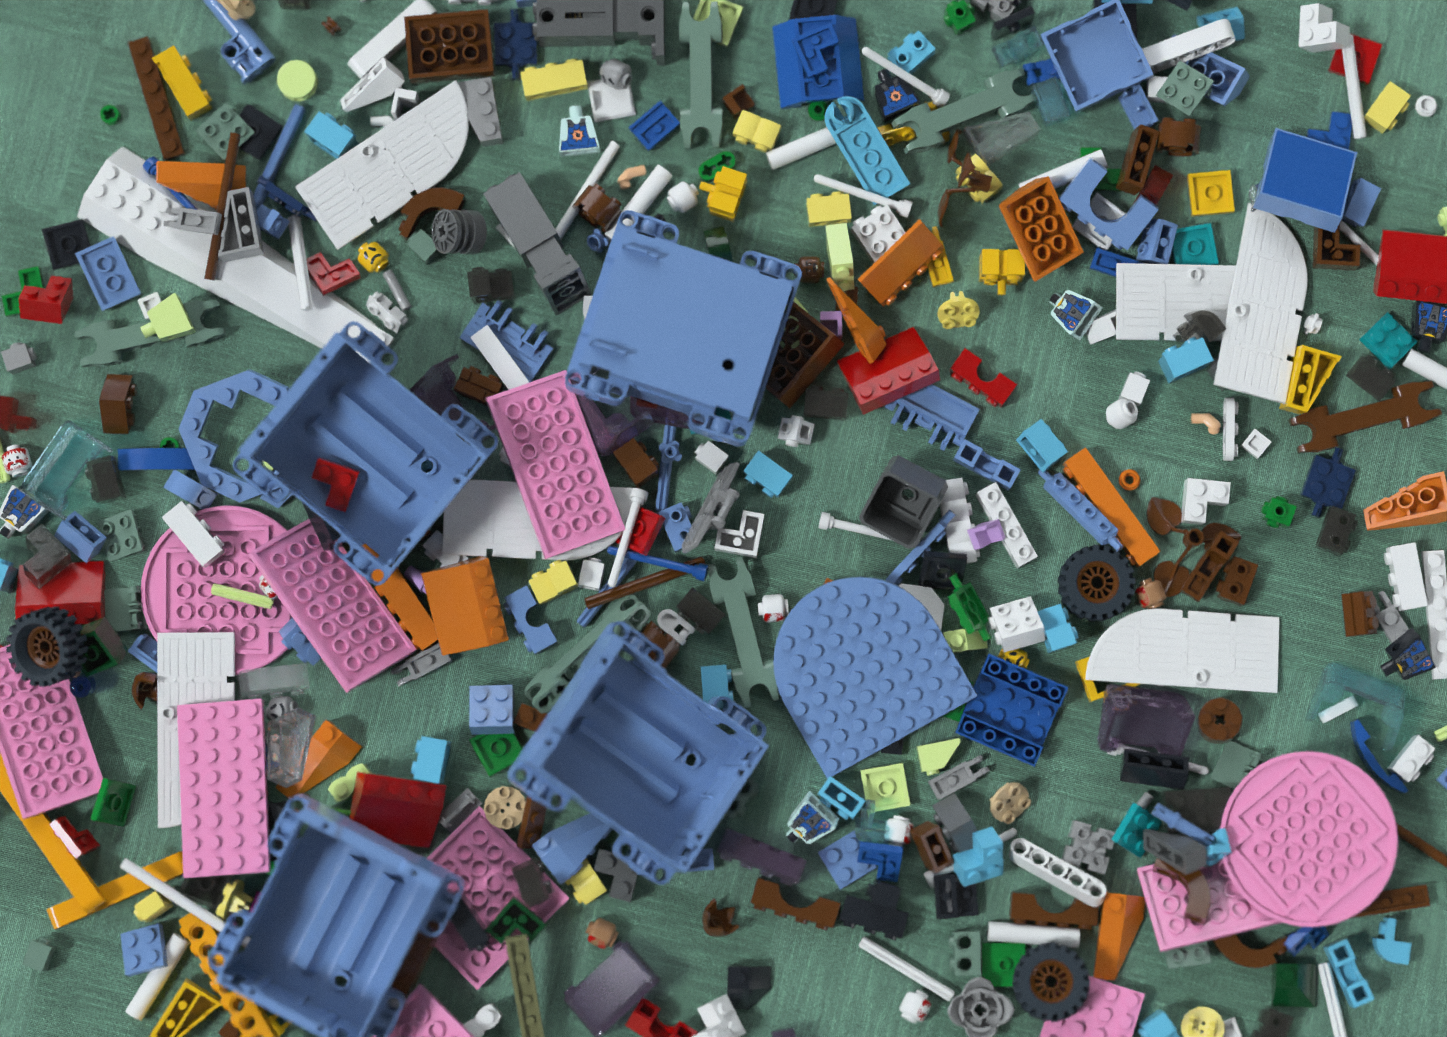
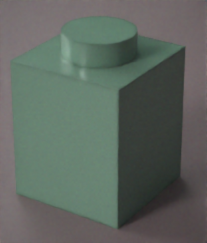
(422, 246)
(39, 954)

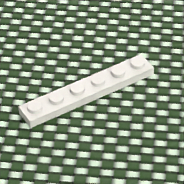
(1436, 593)

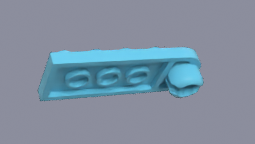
(865, 147)

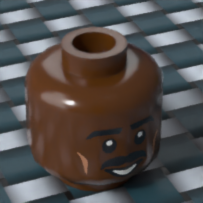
(811, 269)

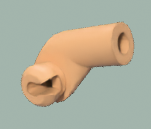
(628, 174)
(1207, 419)

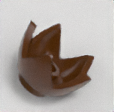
(144, 687)
(718, 921)

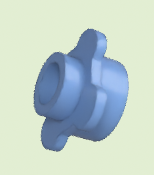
(597, 241)
(666, 457)

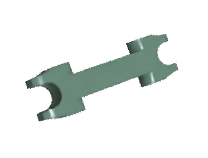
(701, 111)
(931, 124)
(114, 341)
(734, 596)
(556, 678)

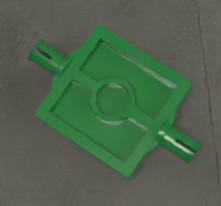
(969, 608)

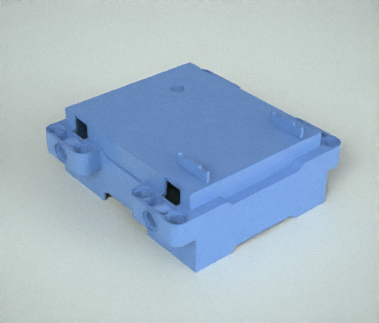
(673, 318)
(373, 425)
(622, 752)
(331, 909)

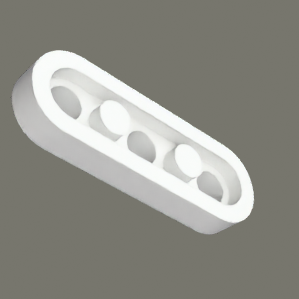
(1230, 429)

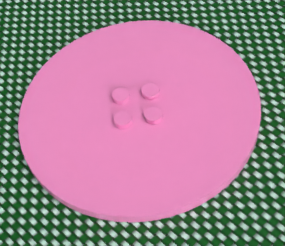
(179, 595)
(1309, 839)

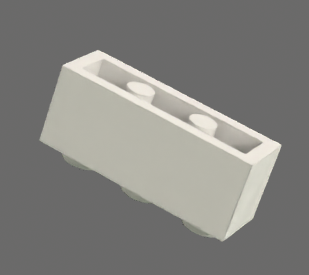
(194, 533)
(1405, 577)

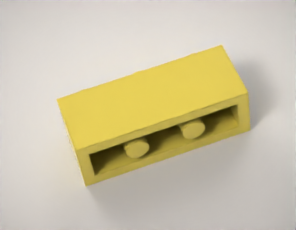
(554, 79)

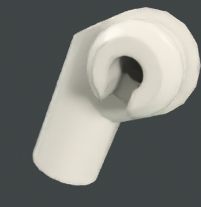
(381, 121)

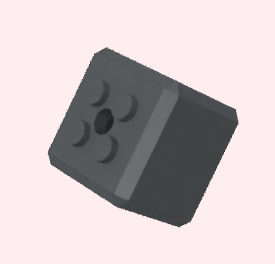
(901, 516)

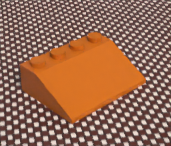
(1040, 227)
(901, 264)
(465, 606)

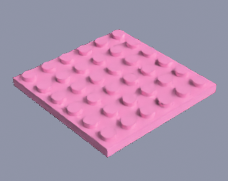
(484, 861)

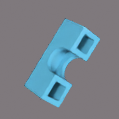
(1344, 966)

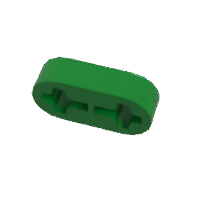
(714, 162)

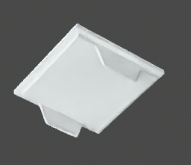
(610, 102)

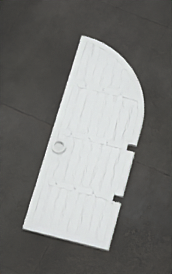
(389, 165)
(1159, 295)
(1261, 310)
(496, 518)
(1189, 651)
(189, 671)

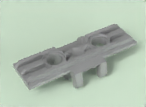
(719, 498)

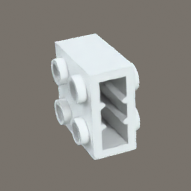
(877, 232)
(1016, 624)

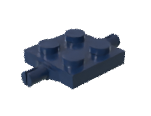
(514, 44)
(281, 197)
(1327, 482)

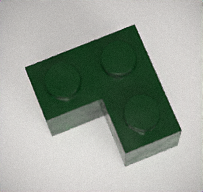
(515, 916)

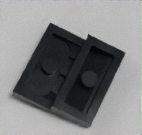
(954, 899)

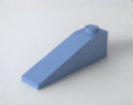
(1227, 76)
(570, 844)

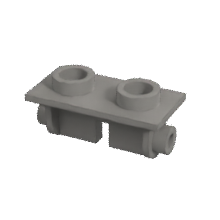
(459, 810)

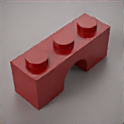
(995, 391)
(647, 1024)

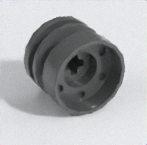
(459, 231)

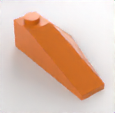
(197, 179)
(863, 329)
(1412, 506)
(328, 752)
(1117, 928)

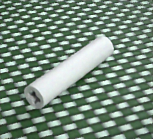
(800, 148)
(1065, 173)
(644, 196)
(1426, 367)
(1032, 934)
(157, 978)

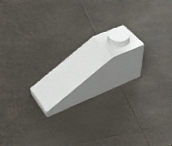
(374, 86)

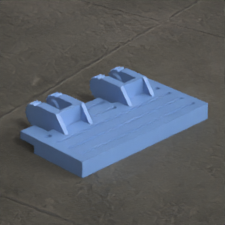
(523, 353)
(936, 407)

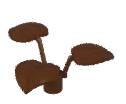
(975, 179)
(1163, 517)

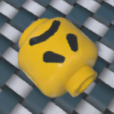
(373, 257)
(1016, 657)

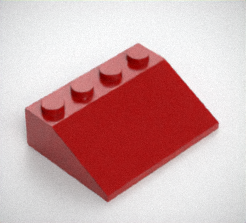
(1412, 267)
(896, 372)
(75, 588)
(398, 808)

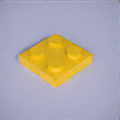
(1210, 193)

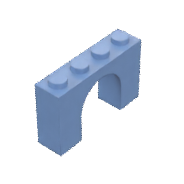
(1121, 230)

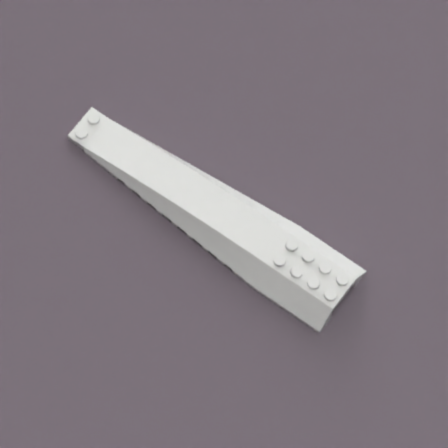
(133, 207)

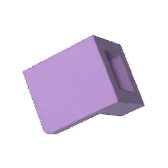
(833, 321)
(986, 533)

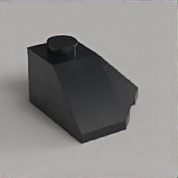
(747, 985)

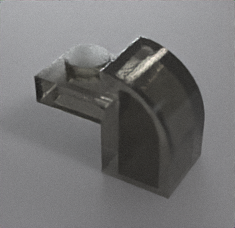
(1201, 322)

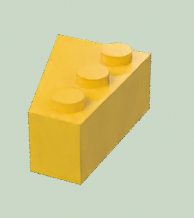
(183, 83)
(1308, 375)
(185, 1010)

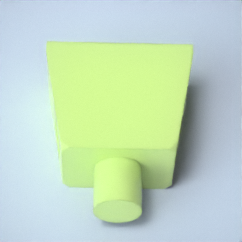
(168, 320)

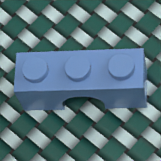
(978, 461)
(519, 604)

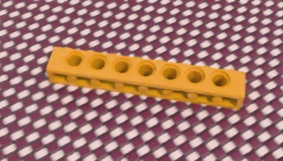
(240, 1019)

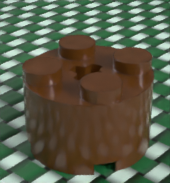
(1179, 137)
(597, 207)
(667, 643)
(1219, 709)

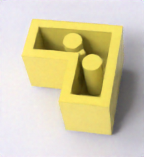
(553, 583)

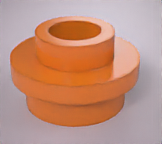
(1135, 476)

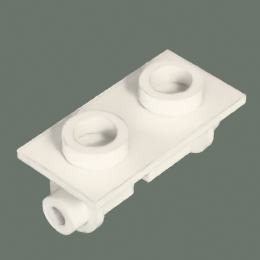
(392, 319)

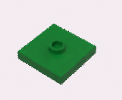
(496, 751)
(113, 802)
(1000, 962)

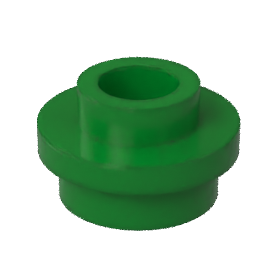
(817, 116)

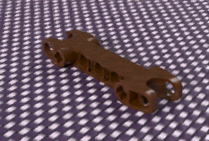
(1401, 407)

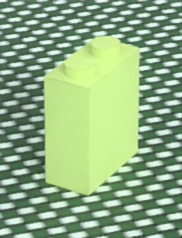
(840, 256)

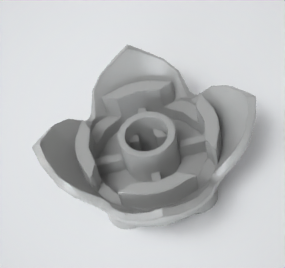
(982, 992)

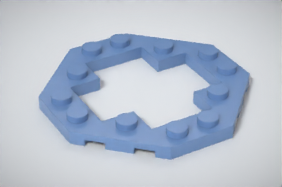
(202, 450)

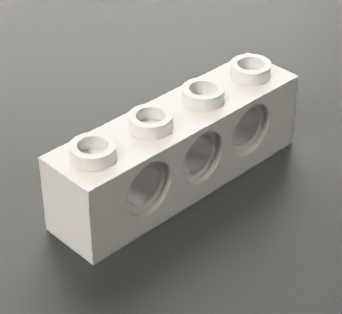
(1015, 539)

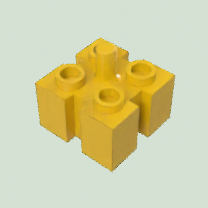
(725, 193)
(1001, 266)

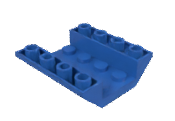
(842, 61)
(1011, 709)

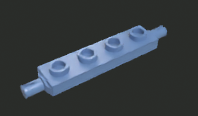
(1081, 509)
(909, 562)

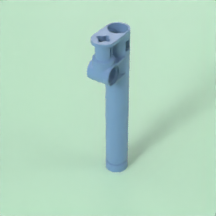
(245, 42)

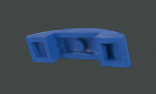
(154, 459)
(1360, 735)

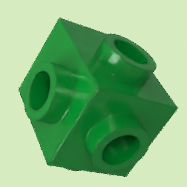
(963, 21)
(1285, 510)

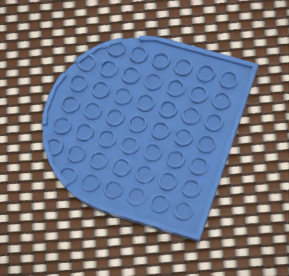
(864, 669)

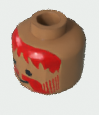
(1150, 594)
(602, 933)

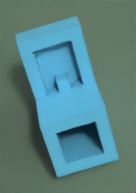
(1389, 949)

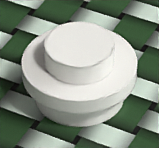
(1426, 106)

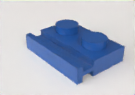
(654, 126)

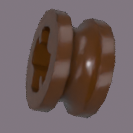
(331, 26)

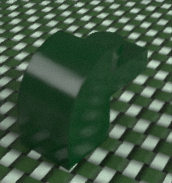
(718, 243)

